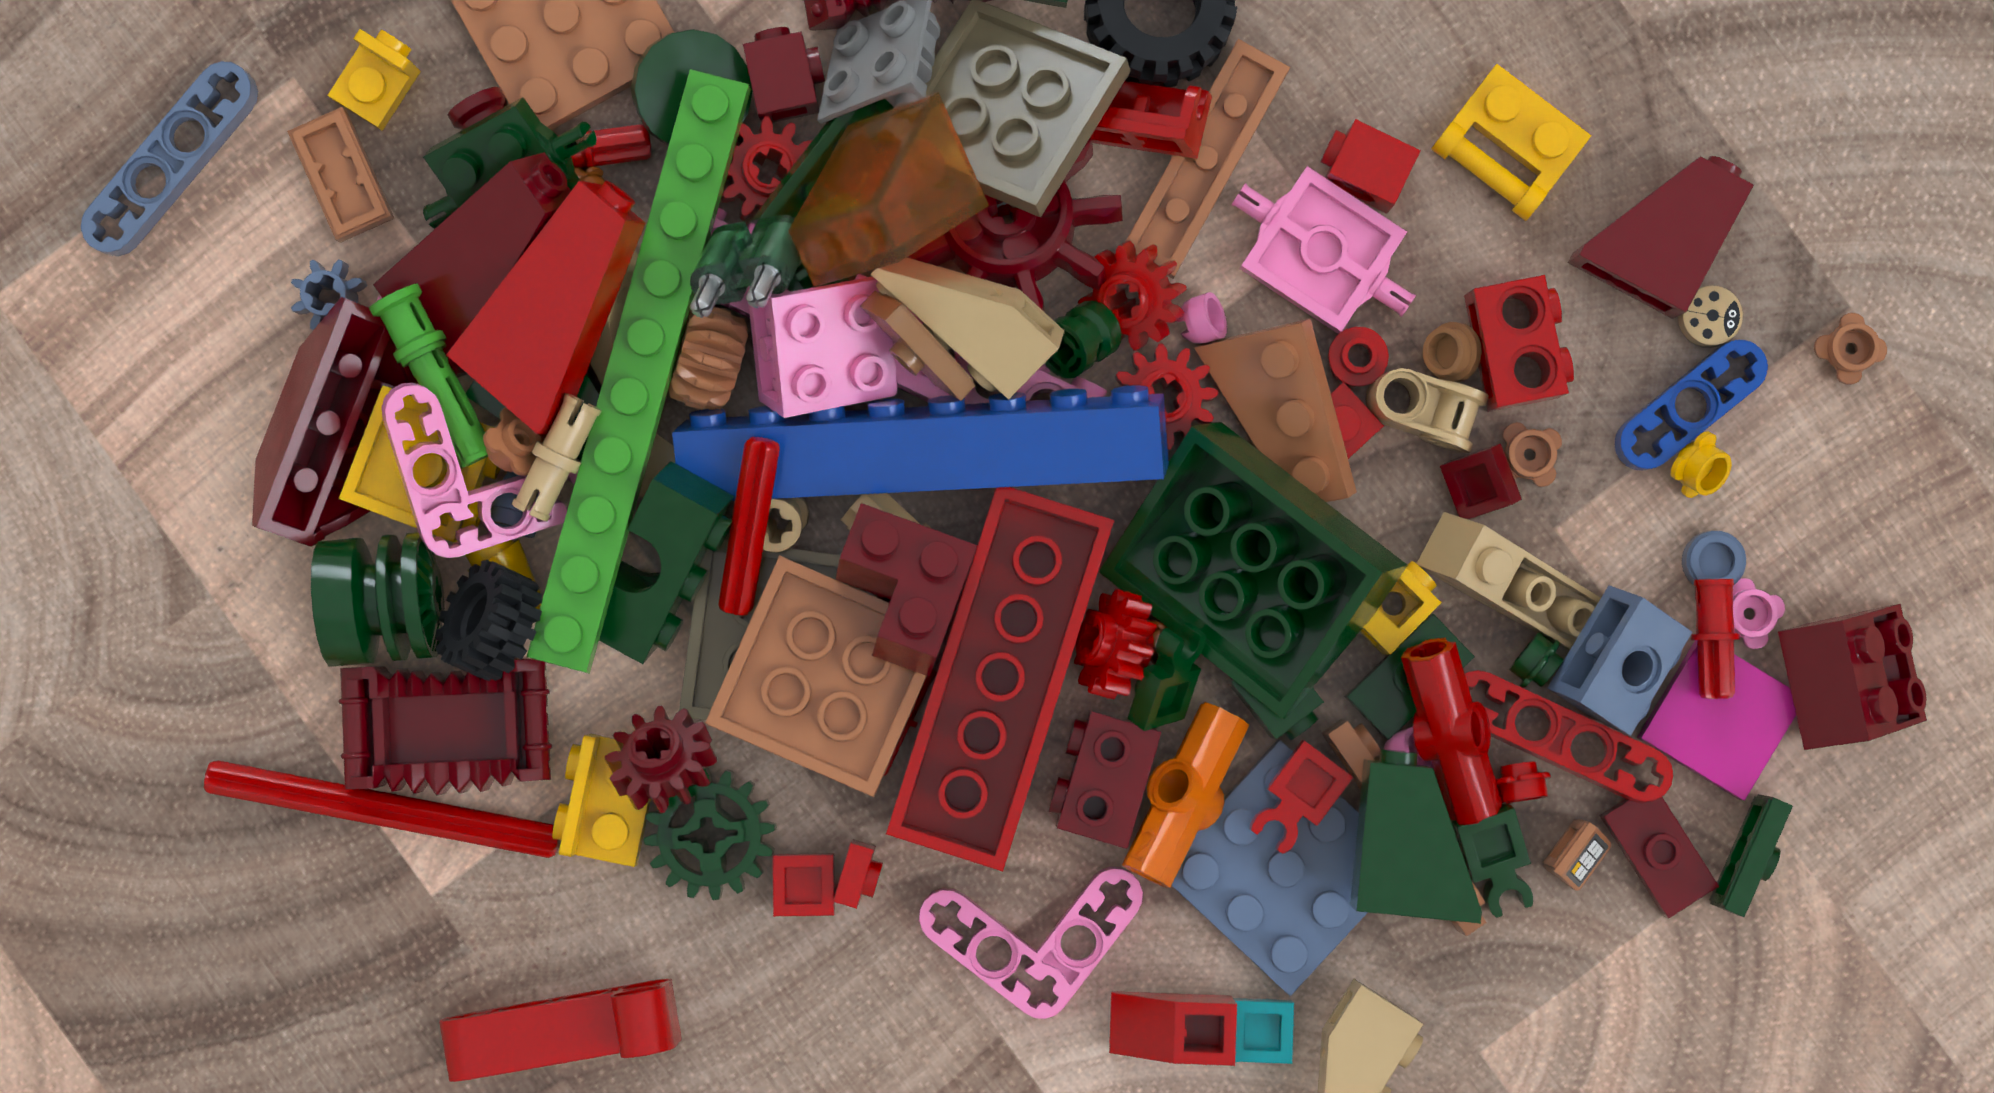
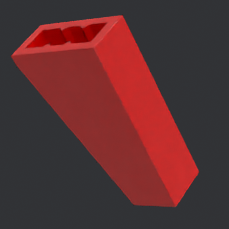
(553, 305)

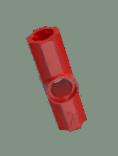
(1451, 731)

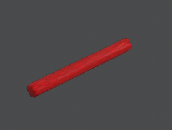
(380, 808)

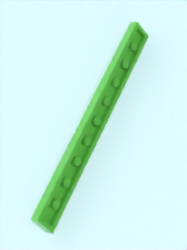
(639, 372)

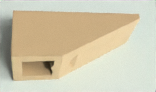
(981, 320)
(1507, 579)
(1365, 1042)

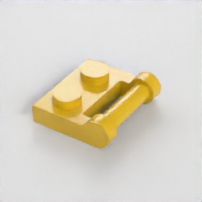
(1523, 128)

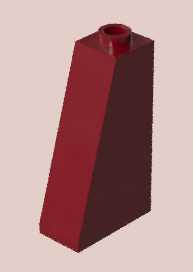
(479, 245)

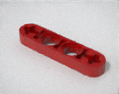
(1563, 727)

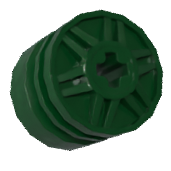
(363, 600)

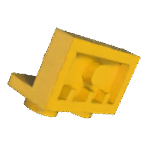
(598, 819)

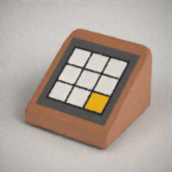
(1577, 853)

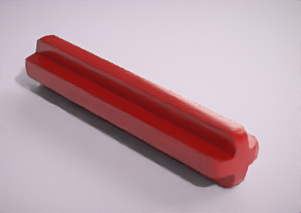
(748, 525)

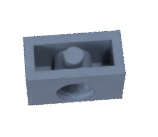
(1620, 631)

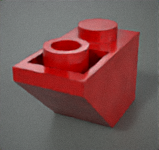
(1174, 1027)

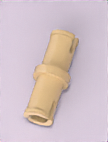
(556, 457)

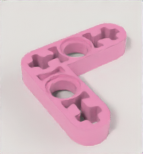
(452, 494)
(1049, 957)

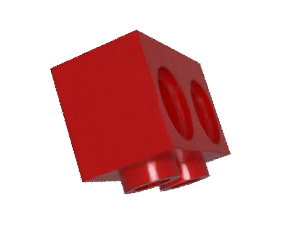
(1505, 344)

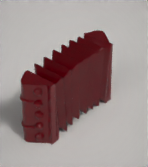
(444, 728)

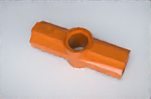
(1185, 794)

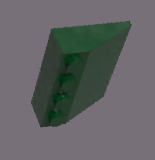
(1252, 566)

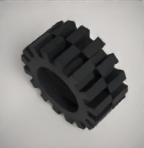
(488, 620)

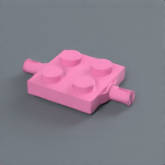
(1323, 250)

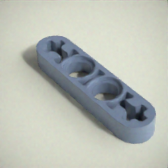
(178, 166)

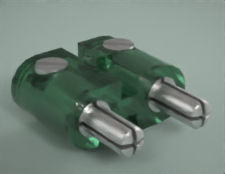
(741, 259)

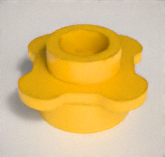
(1701, 466)

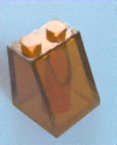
(886, 192)

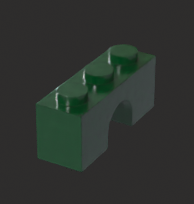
(681, 521)

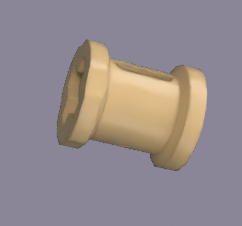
(790, 509)

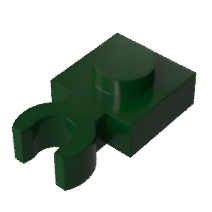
(1170, 683)
(1493, 853)

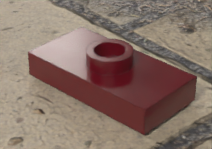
(1660, 853)

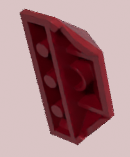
(322, 425)

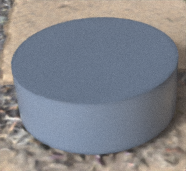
(1714, 557)

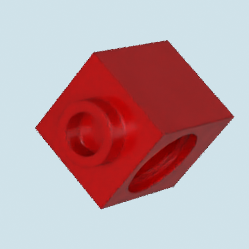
(1369, 164)

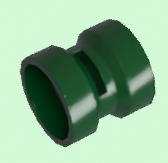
(1088, 337)

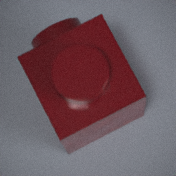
(783, 74)

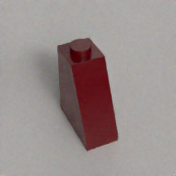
(1669, 237)

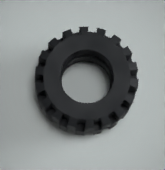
(1162, 57)

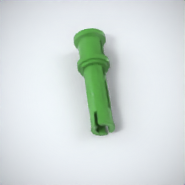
(423, 352)

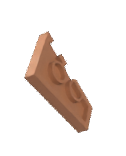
(1284, 403)

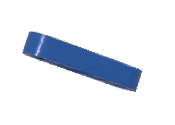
(1714, 365)

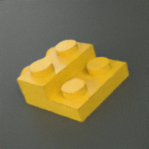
(376, 480)

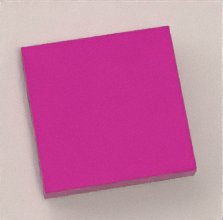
(1721, 737)

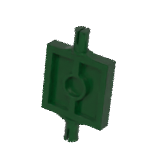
(483, 149)

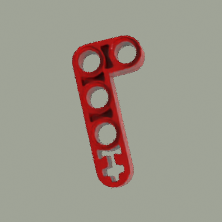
(563, 1029)

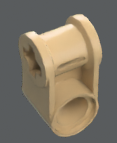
(1438, 408)

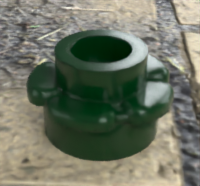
(1537, 661)

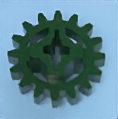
(712, 861)

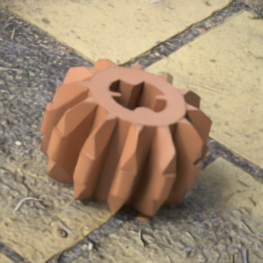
(709, 359)

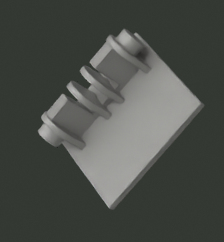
(880, 59)

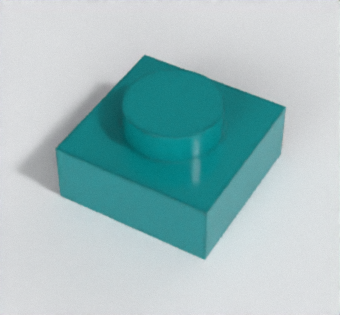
(1264, 1030)

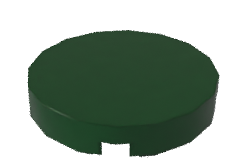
(664, 70)

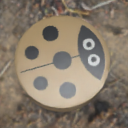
(1712, 317)

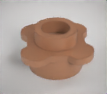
(1868, 346)
(1545, 447)
(506, 450)

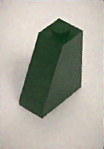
(1407, 845)

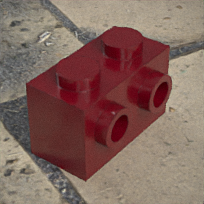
(1105, 778)

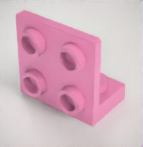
(820, 349)

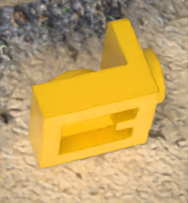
(375, 78)

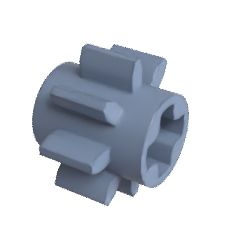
(328, 280)

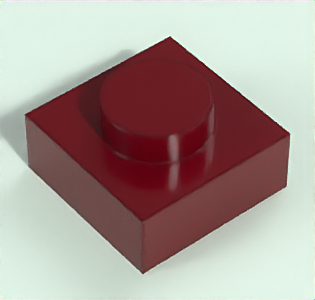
(1481, 482)

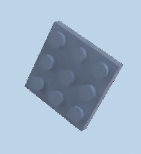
(1272, 904)

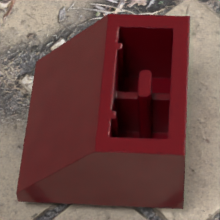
(1853, 677)

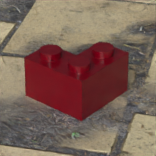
(915, 570)

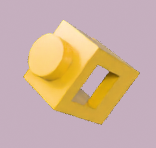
(1418, 602)

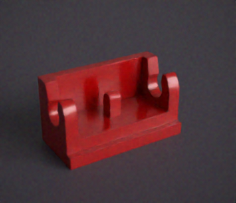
(1155, 119)

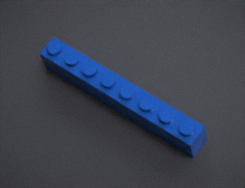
(939, 444)

